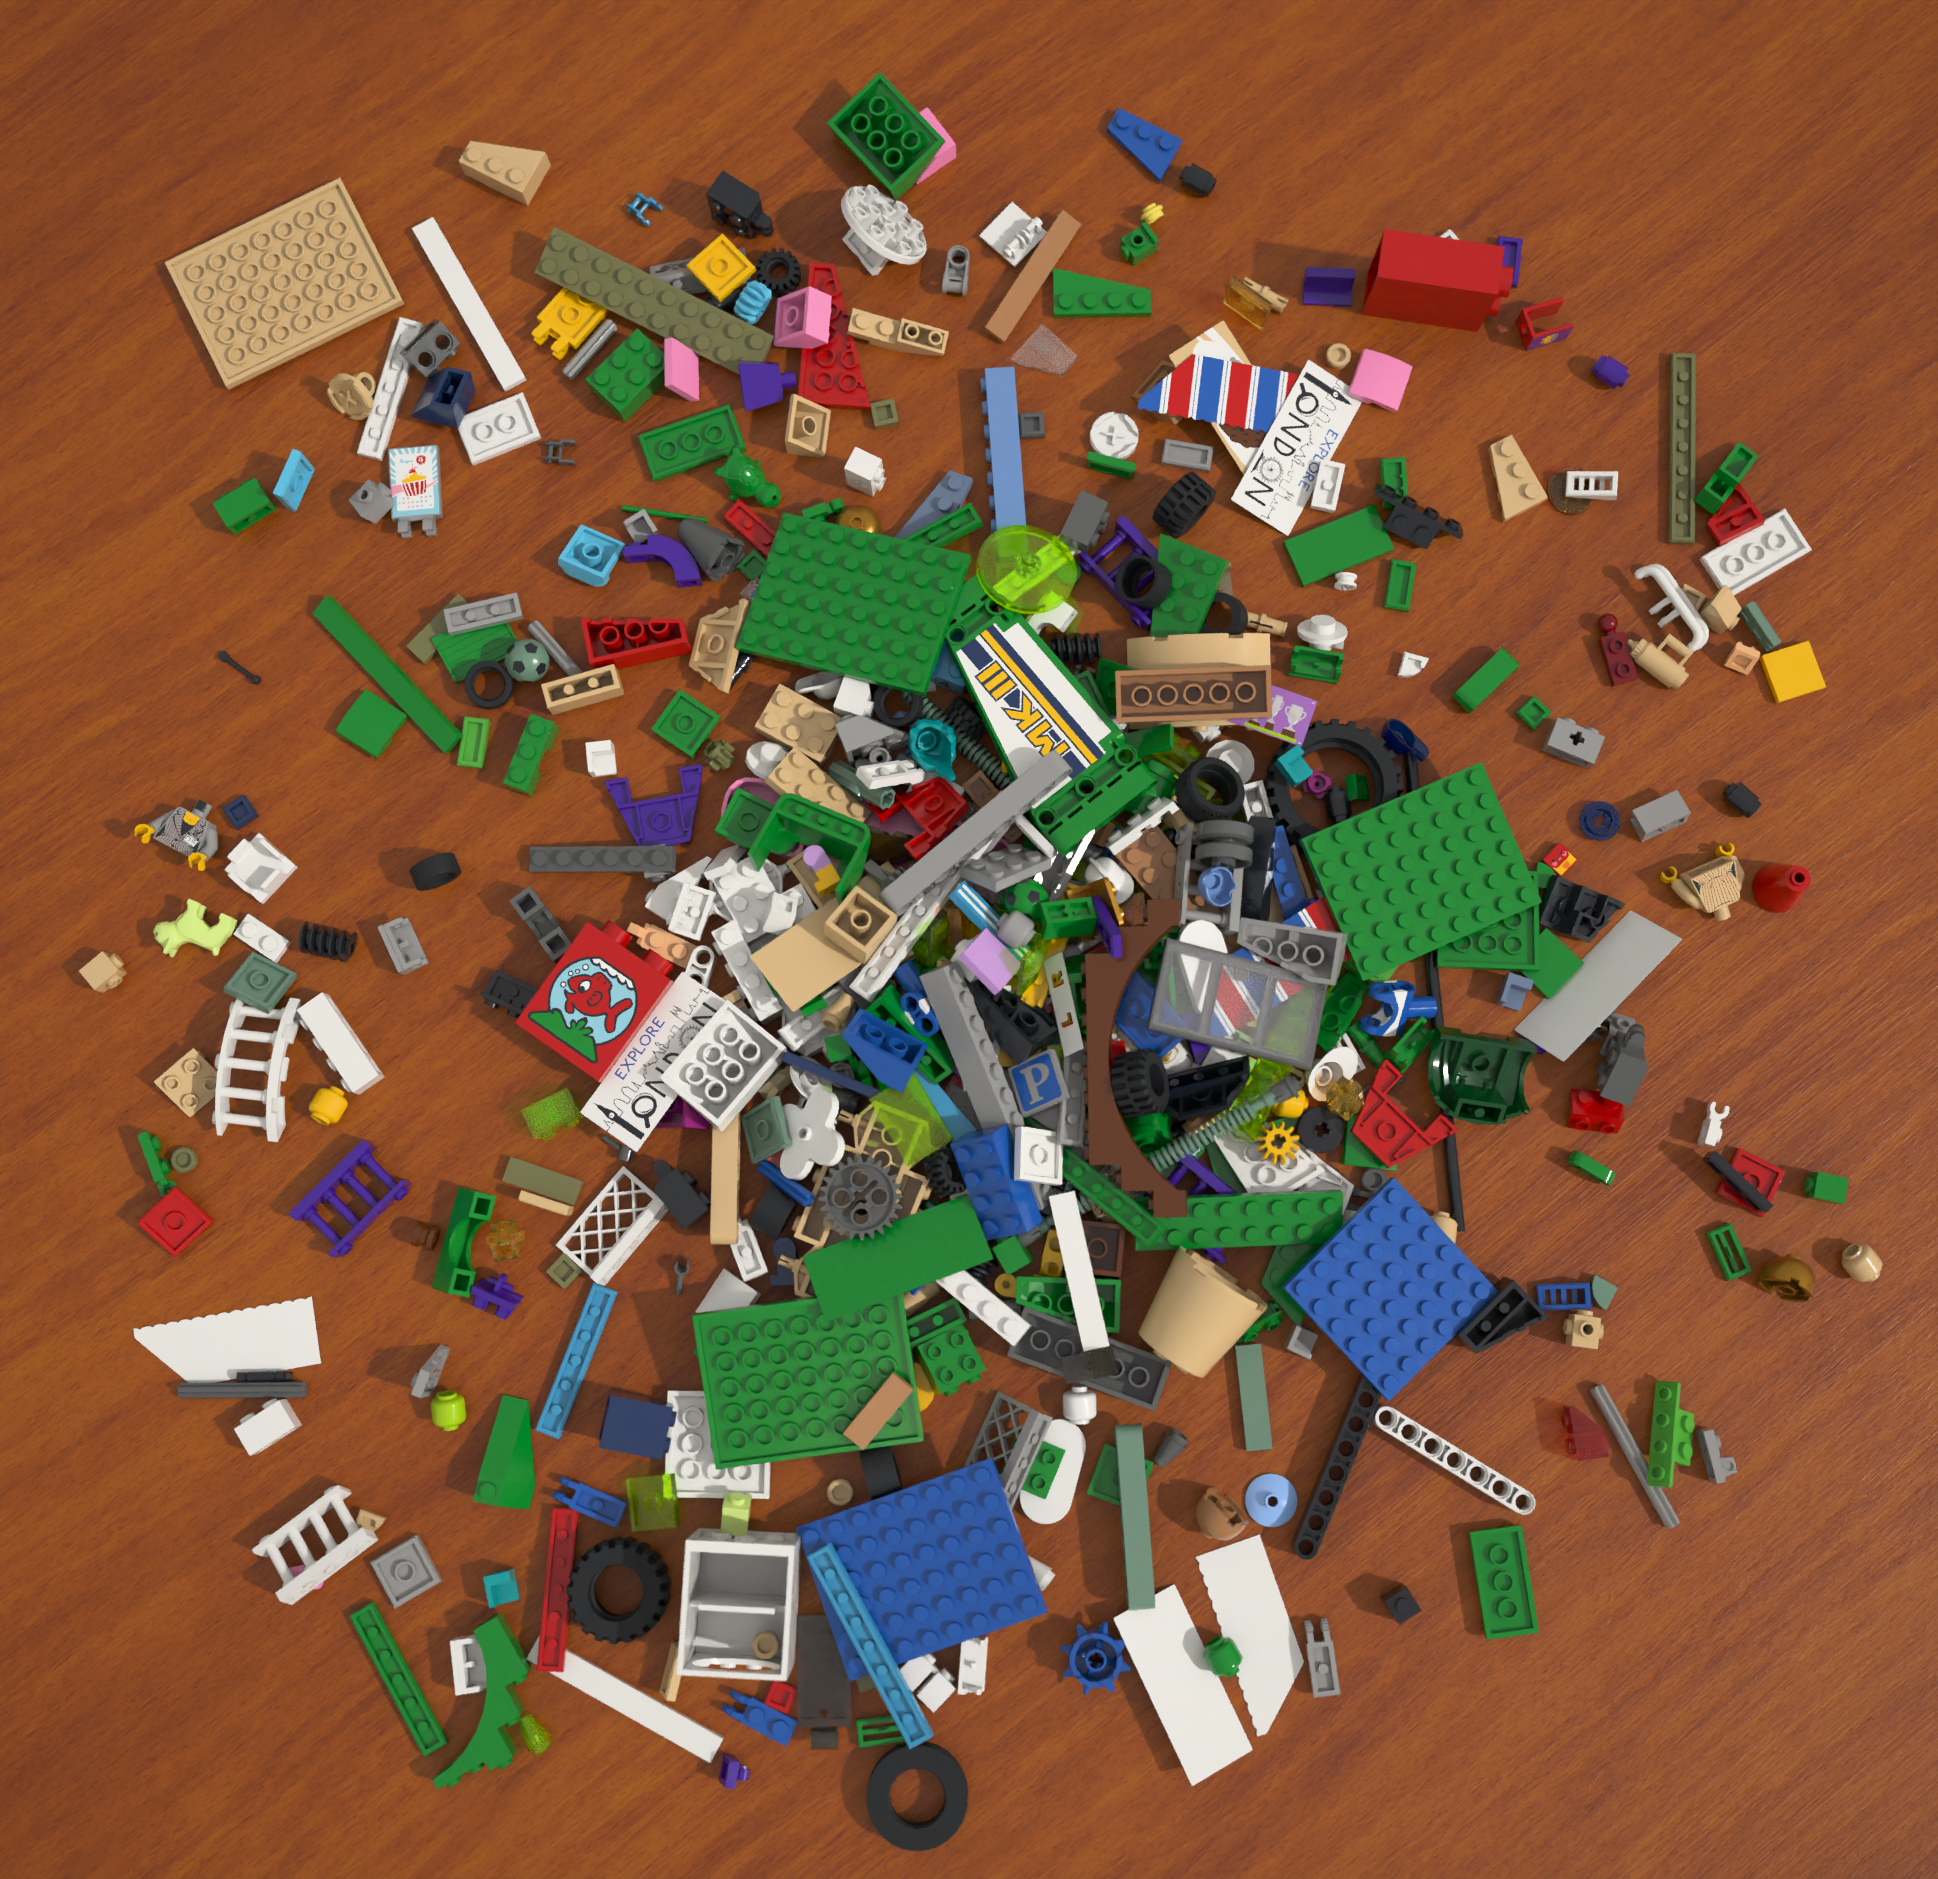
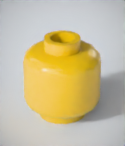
(328, 1105)
(1293, 1107)

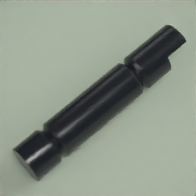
(264, 1376)

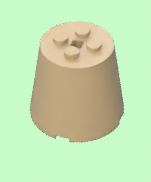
(1198, 1313)

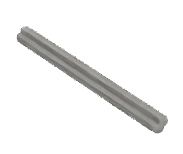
(1633, 1454)

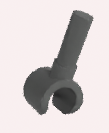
(625, 1153)
(681, 1271)

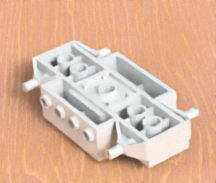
(742, 902)

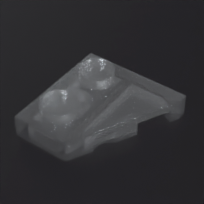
(1045, 353)

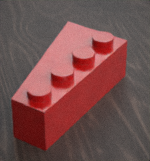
(634, 641)

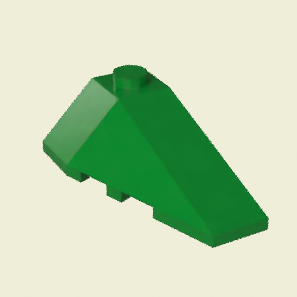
(1053, 1297)
(508, 1466)

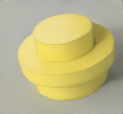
(1152, 213)

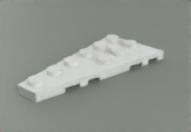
(1260, 1175)

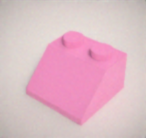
(945, 154)
(803, 319)

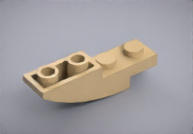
(897, 335)

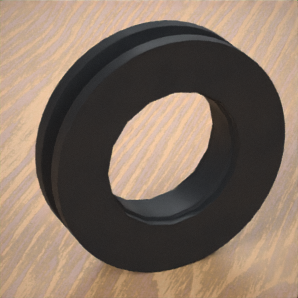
(925, 1834)

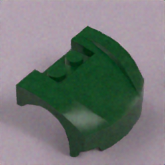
(1478, 1075)

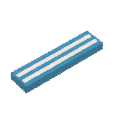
(981, 913)

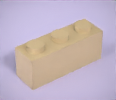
(582, 689)

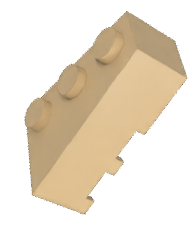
(506, 169)

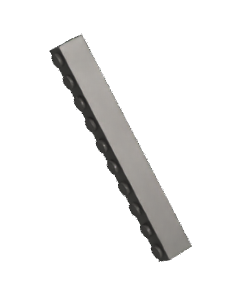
(975, 1055)

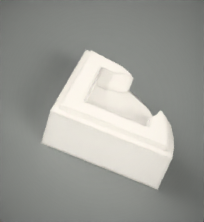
(1411, 665)

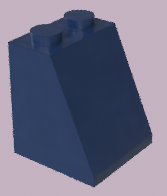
(636, 1424)

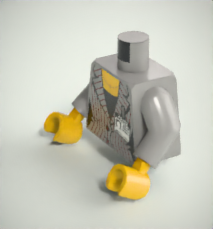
(184, 832)

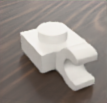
(1711, 1130)

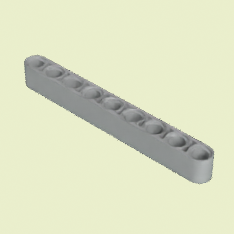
(975, 833)

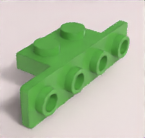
(1670, 1435)

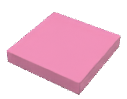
(681, 369)

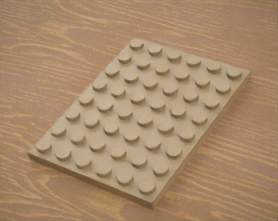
(284, 283)

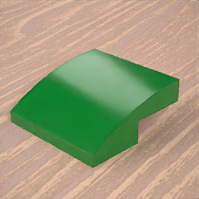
(371, 724)
(1356, 1153)

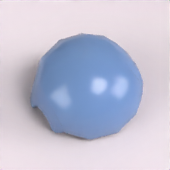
(1216, 885)

